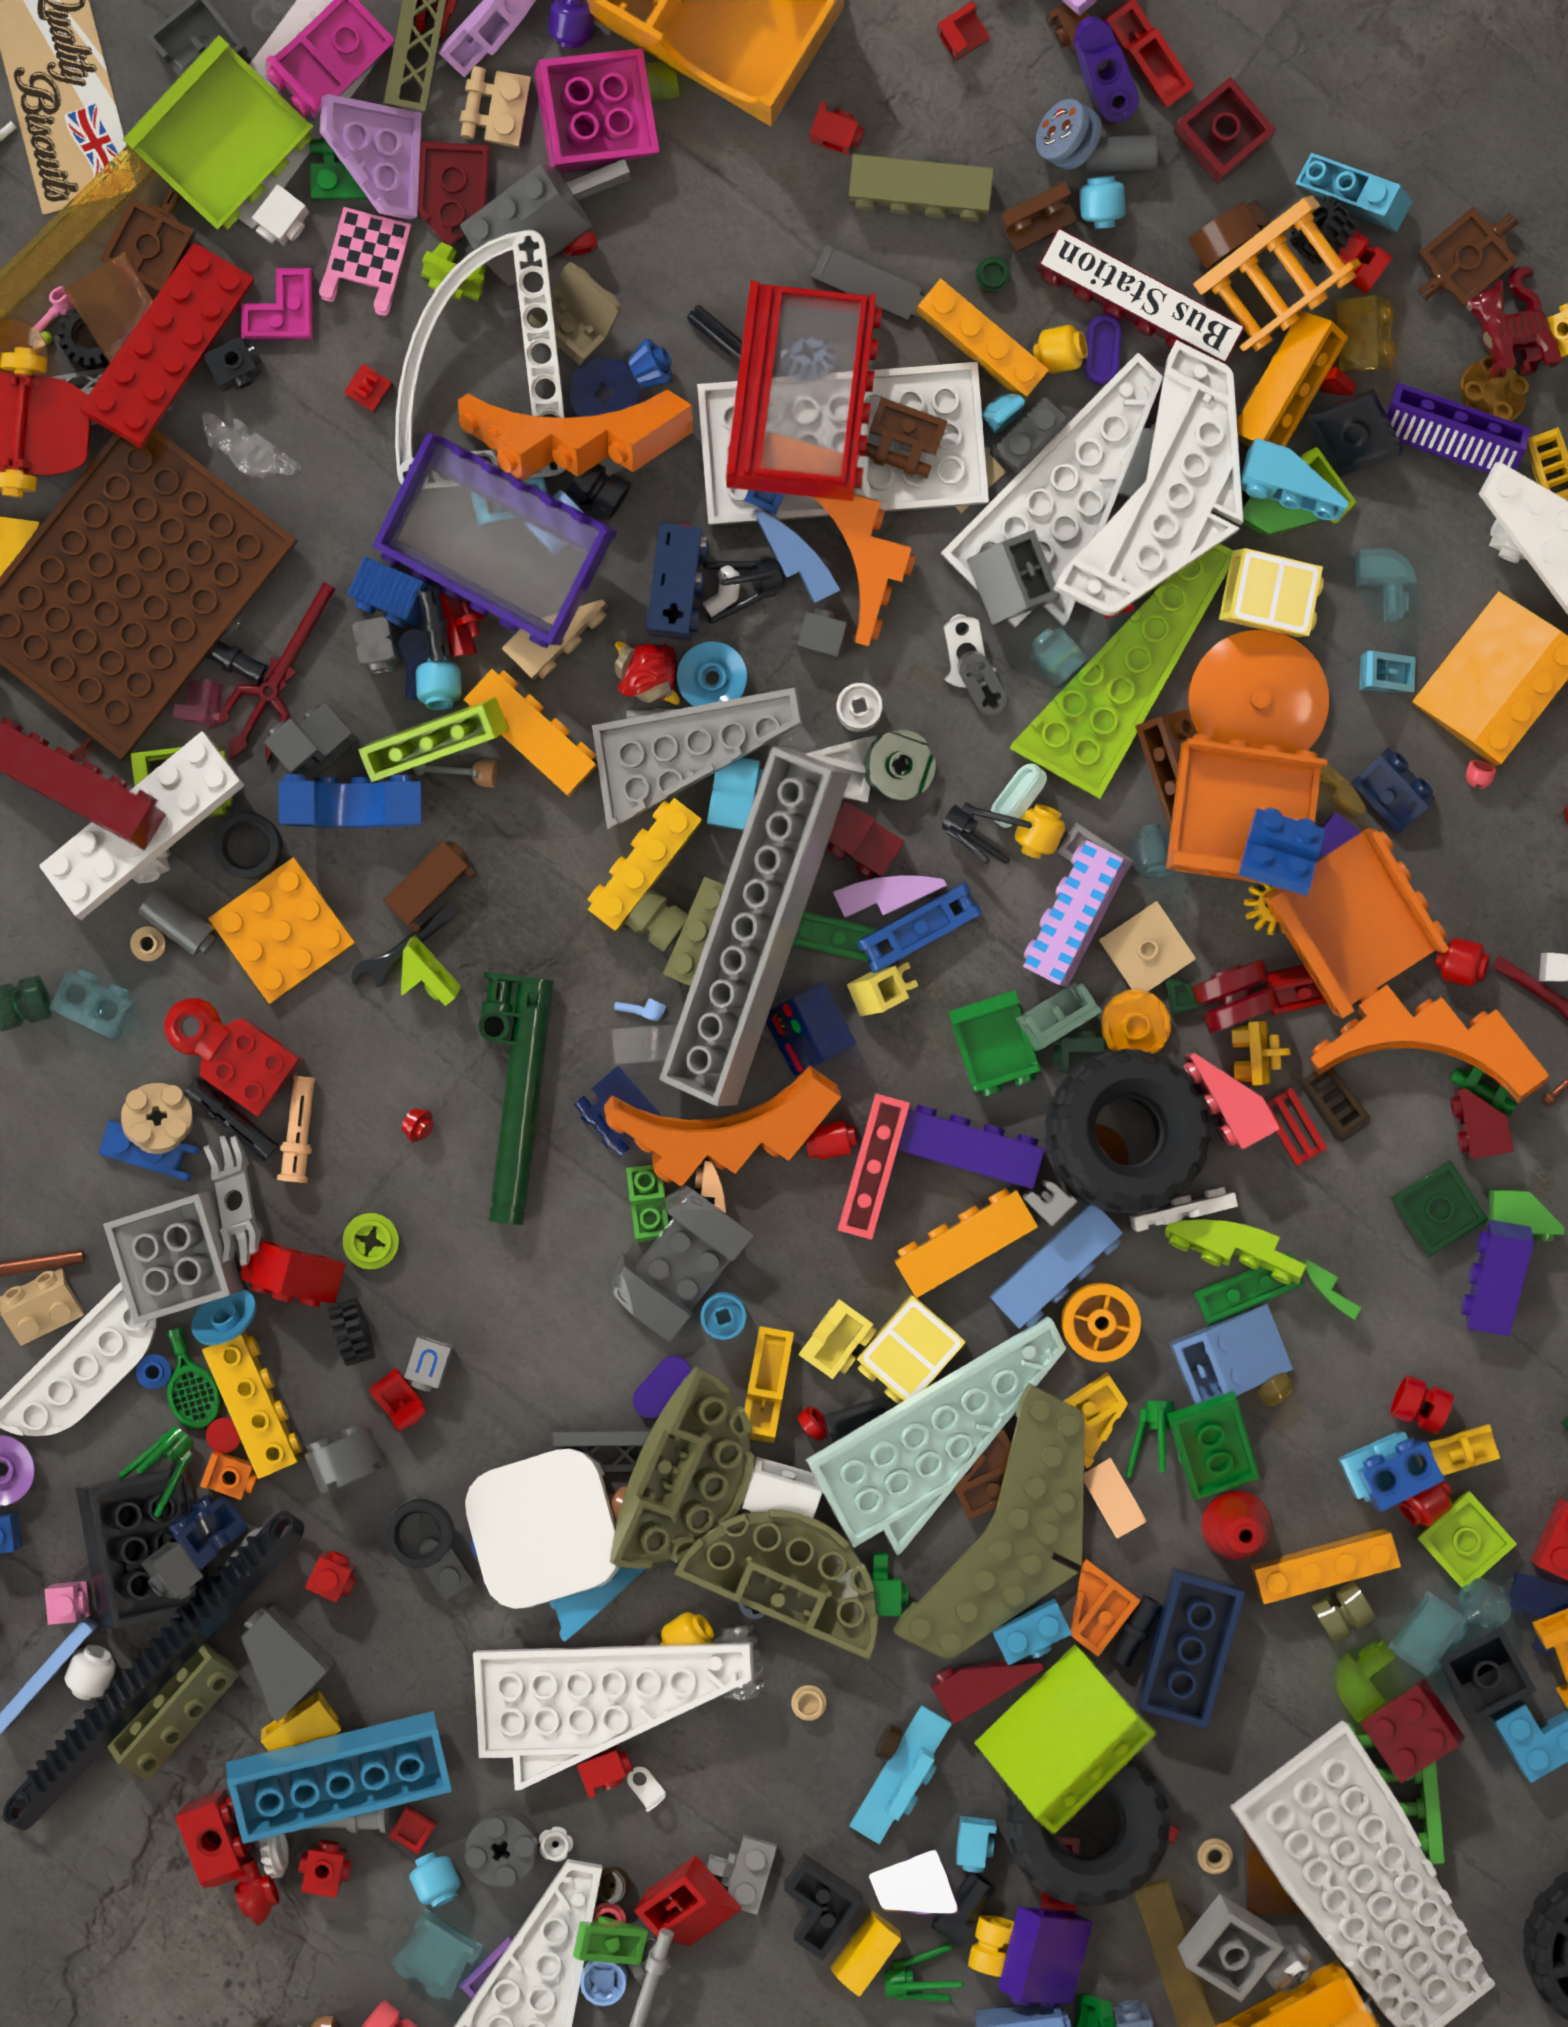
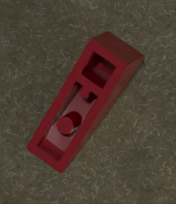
(975, 1685)

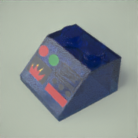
(809, 1029)

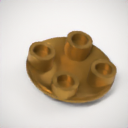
(1495, 396)

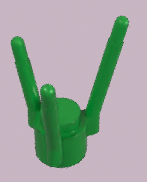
(1156, 1416)
(172, 1446)
(901, 1983)

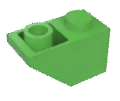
(1271, 518)
(1523, 1209)

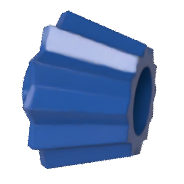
(651, 364)

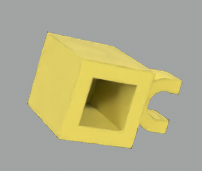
(881, 989)

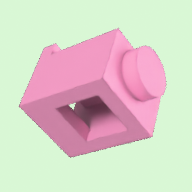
(67, 1602)

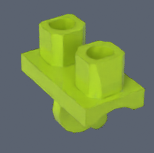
(440, 263)

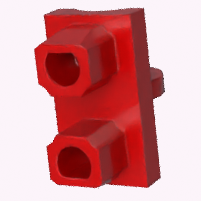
(461, 626)

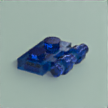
(622, 1087)

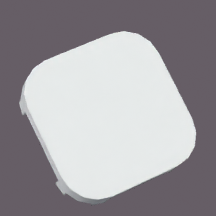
(542, 1528)

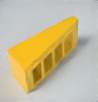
(1559, 449)

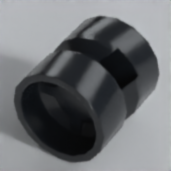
(600, 490)

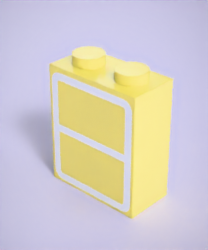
(1271, 593)
(909, 1350)

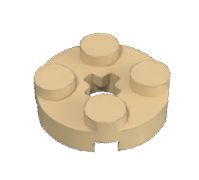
(162, 1098)

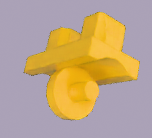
(1256, 1037)
(1464, 1449)

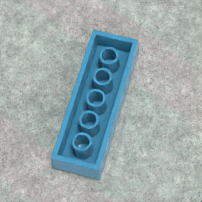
(338, 1777)

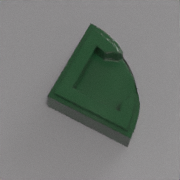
(1181, 996)

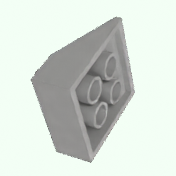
(172, 1257)

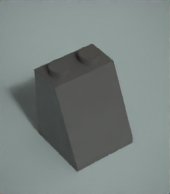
(283, 1658)

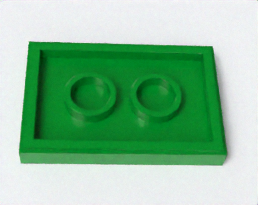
(1213, 1446)

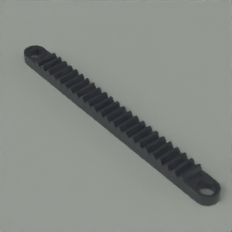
(152, 1670)

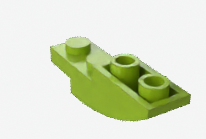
(1223, 1239)

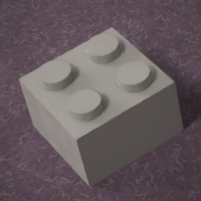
(1230, 1947)

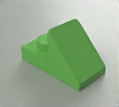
(610, 1942)

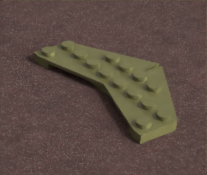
(1013, 1558)

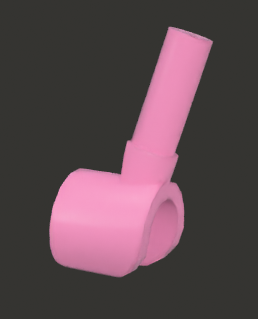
(61, 304)

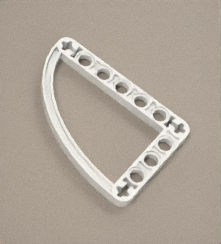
(531, 337)

